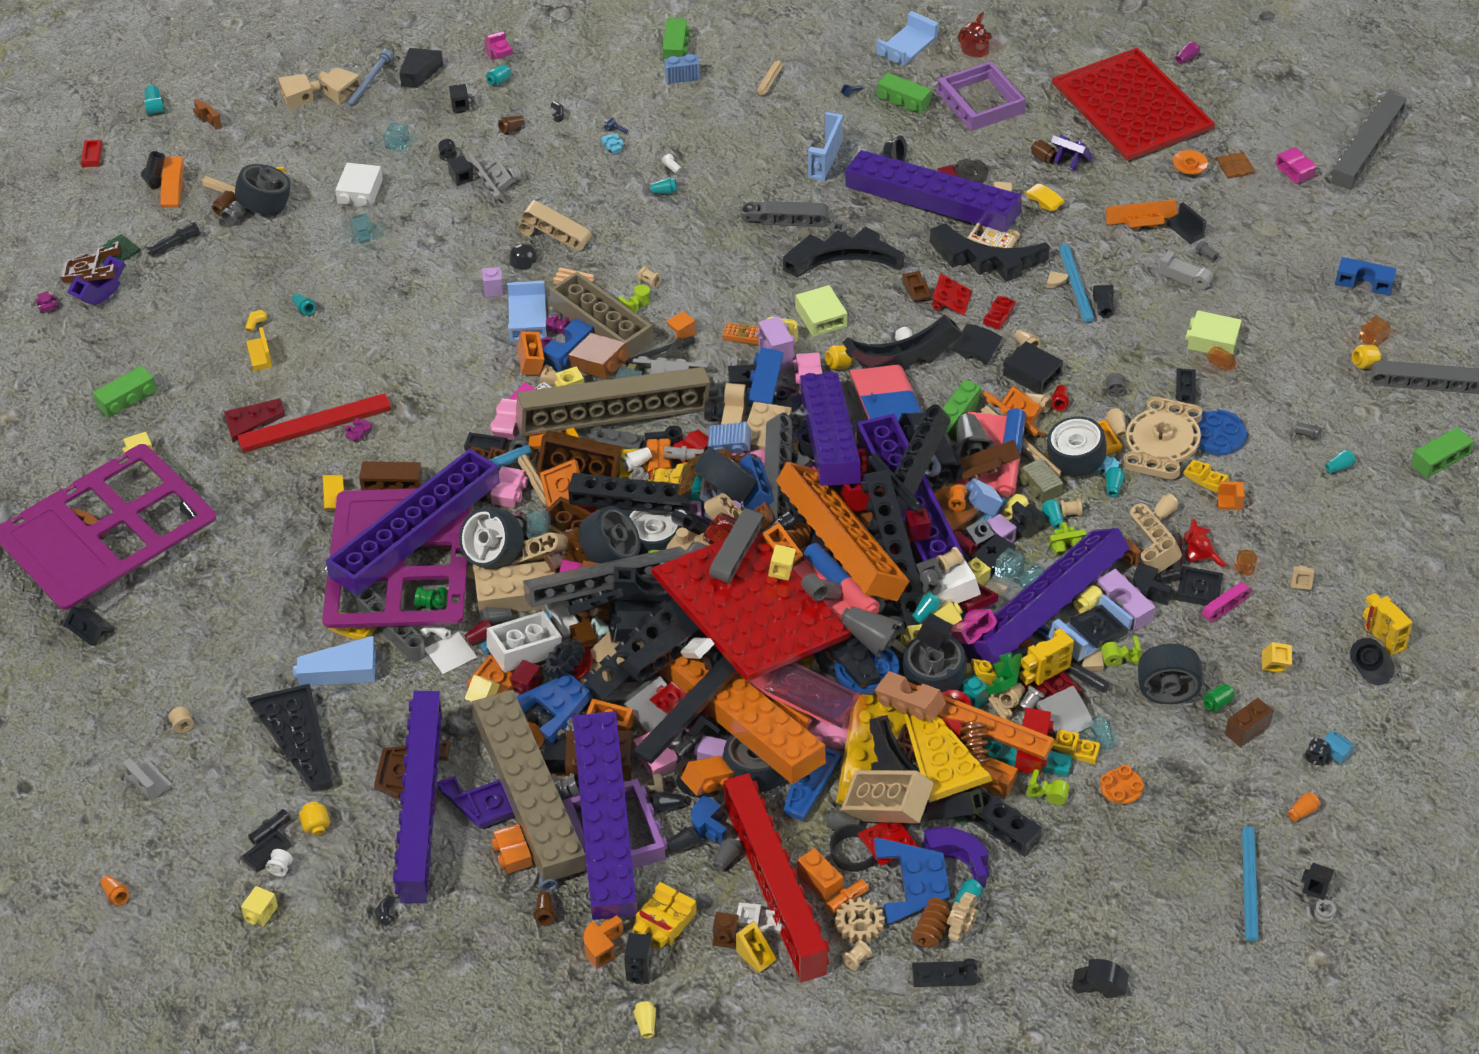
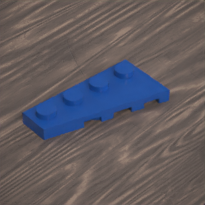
(806, 791)

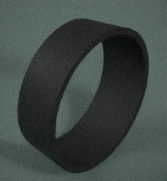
(842, 833)

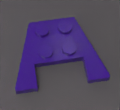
(481, 805)

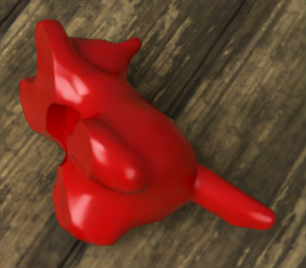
(1200, 546)

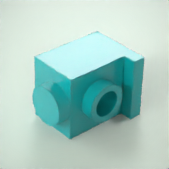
(975, 691)

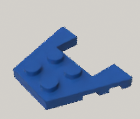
(561, 698)
(922, 877)

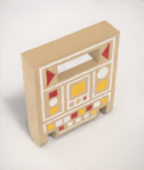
(994, 237)

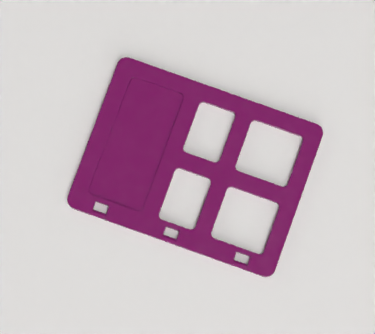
(354, 514)
(69, 556)

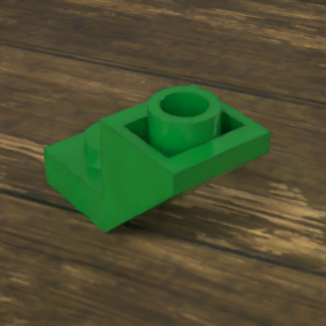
(1007, 672)

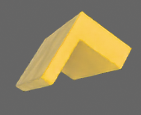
(259, 352)

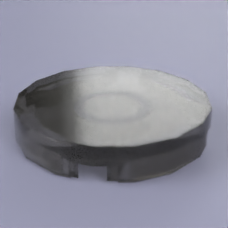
(972, 170)

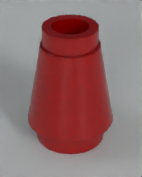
(1060, 398)

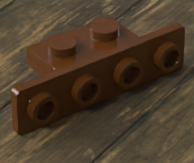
(988, 460)

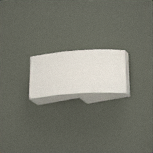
(754, 912)

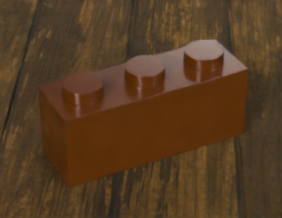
(390, 475)

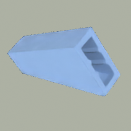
(338, 665)

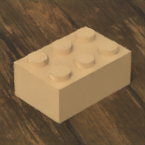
(757, 422)

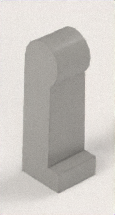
(1184, 272)

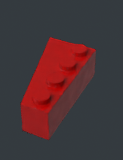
(852, 493)

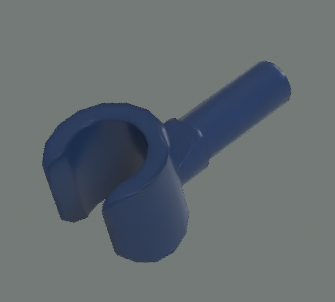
(847, 89)
(611, 123)

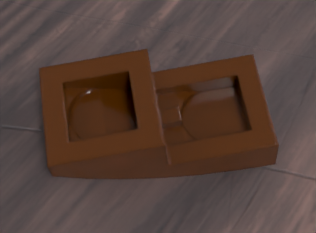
(915, 286)

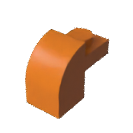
(598, 940)

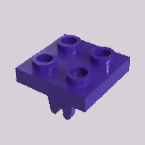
(1077, 149)

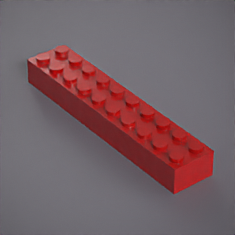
(776, 878)

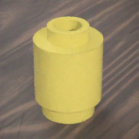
(1007, 509)
(1088, 599)

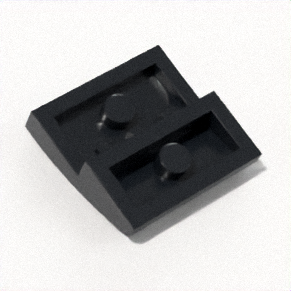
(977, 342)

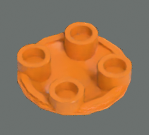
(1121, 785)

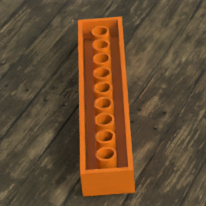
(842, 533)
(754, 721)

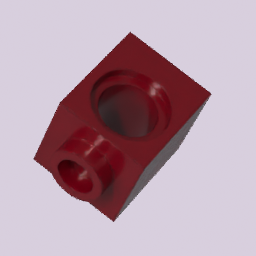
(917, 525)
(526, 677)

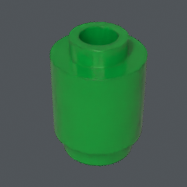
(1218, 697)

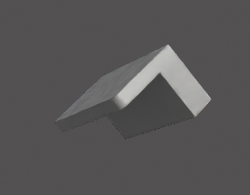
(147, 778)

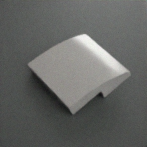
(643, 709)
(1067, 711)

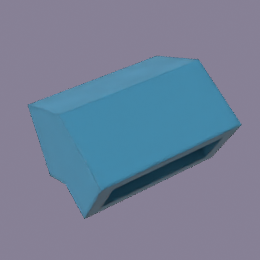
(1340, 746)

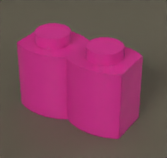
(1295, 165)
(973, 625)

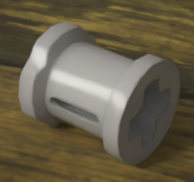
(1031, 698)

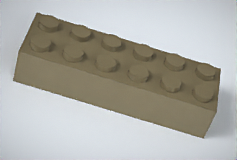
(610, 318)

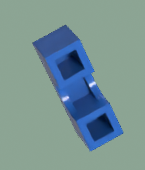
(1353, 270)
(557, 353)

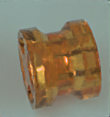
(1246, 562)

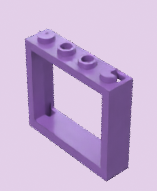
(949, 84)
(640, 856)

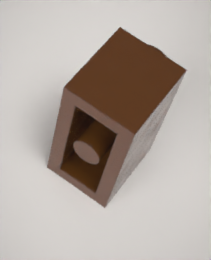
(1249, 722)

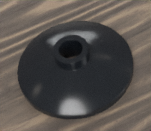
(787, 397)

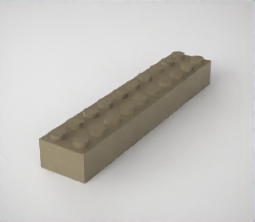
(612, 401)
(529, 786)

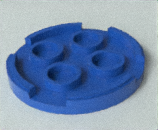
(1220, 432)
(887, 663)

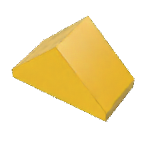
(754, 947)

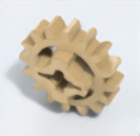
(962, 917)
(859, 920)

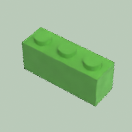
(676, 38)
(904, 93)
(124, 391)
(1442, 452)

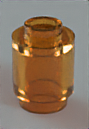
(1221, 358)

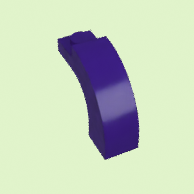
(97, 290)
(962, 846)

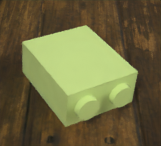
(821, 310)
(1211, 331)

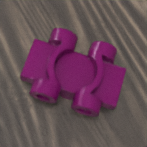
(46, 302)
(556, 325)
(358, 430)

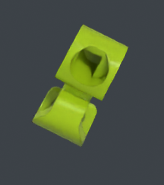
(640, 299)
(1114, 655)
(1055, 792)

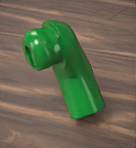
(440, 600)

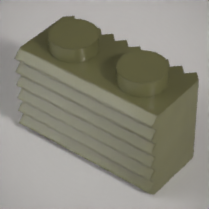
(1041, 480)

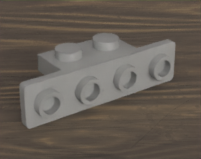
(496, 176)
(663, 365)

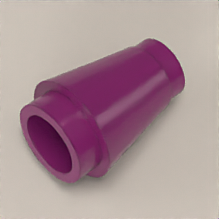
(1188, 52)

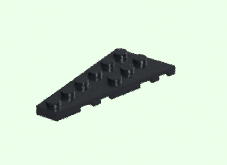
(295, 728)

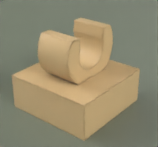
(1302, 577)

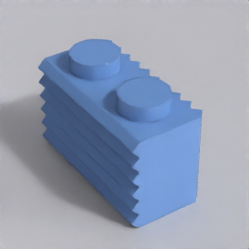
(682, 68)
(732, 437)
(983, 497)

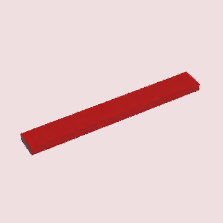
(314, 422)

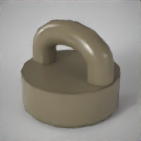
(655, 784)

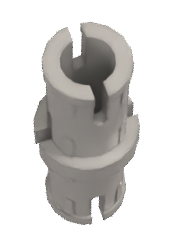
(681, 453)

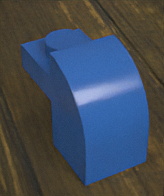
(706, 818)

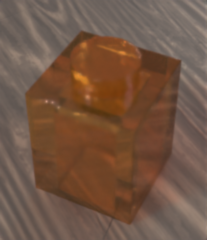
(1374, 331)

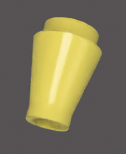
(645, 1018)

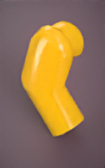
(253, 318)

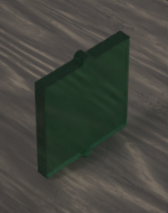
(127, 250)

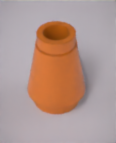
(1304, 806)
(114, 890)

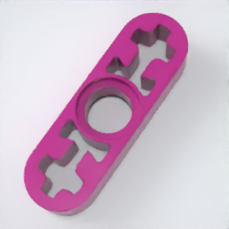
(1226, 602)

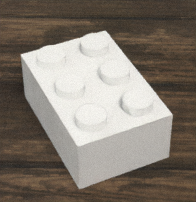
(522, 638)

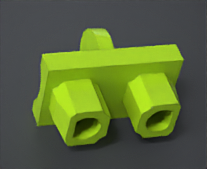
(1063, 537)

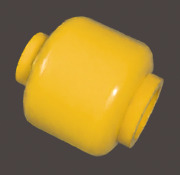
(1365, 355)
(837, 358)
(314, 818)

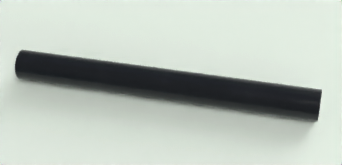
(686, 341)

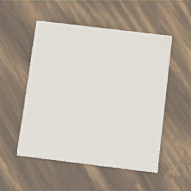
(450, 653)

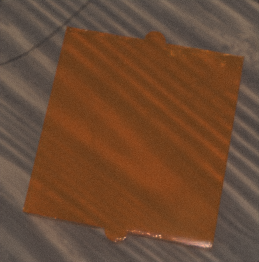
(1235, 165)

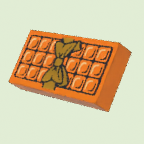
(740, 333)

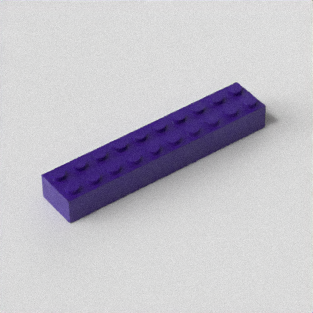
(933, 190)
(829, 429)
(887, 440)
(412, 522)
(1049, 593)
(418, 797)
(604, 816)

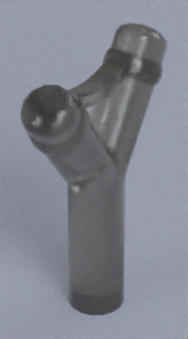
(671, 353)

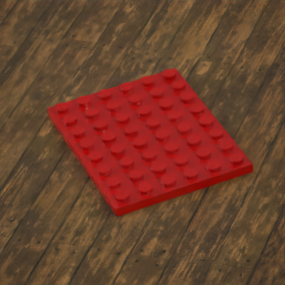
(1133, 103)
(755, 617)

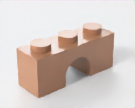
(922, 704)

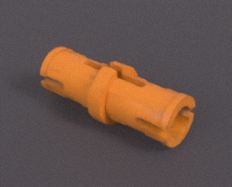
(851, 892)

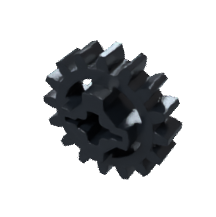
(564, 658)

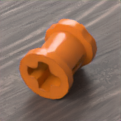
(958, 494)

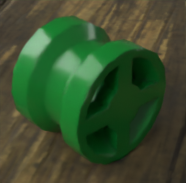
(424, 597)

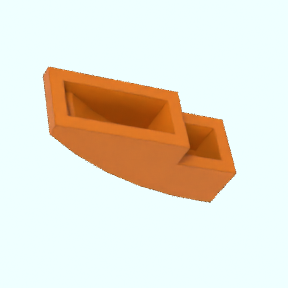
(172, 181)

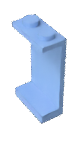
(910, 40)
(822, 159)
(526, 309)
(1082, 647)

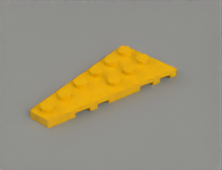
(859, 742)
(943, 758)

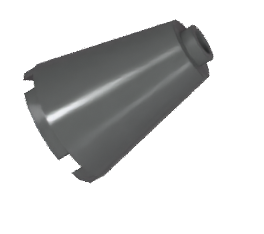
(971, 436)
(871, 629)

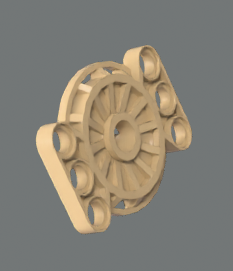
(1176, 437)

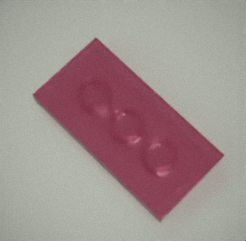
(813, 693)

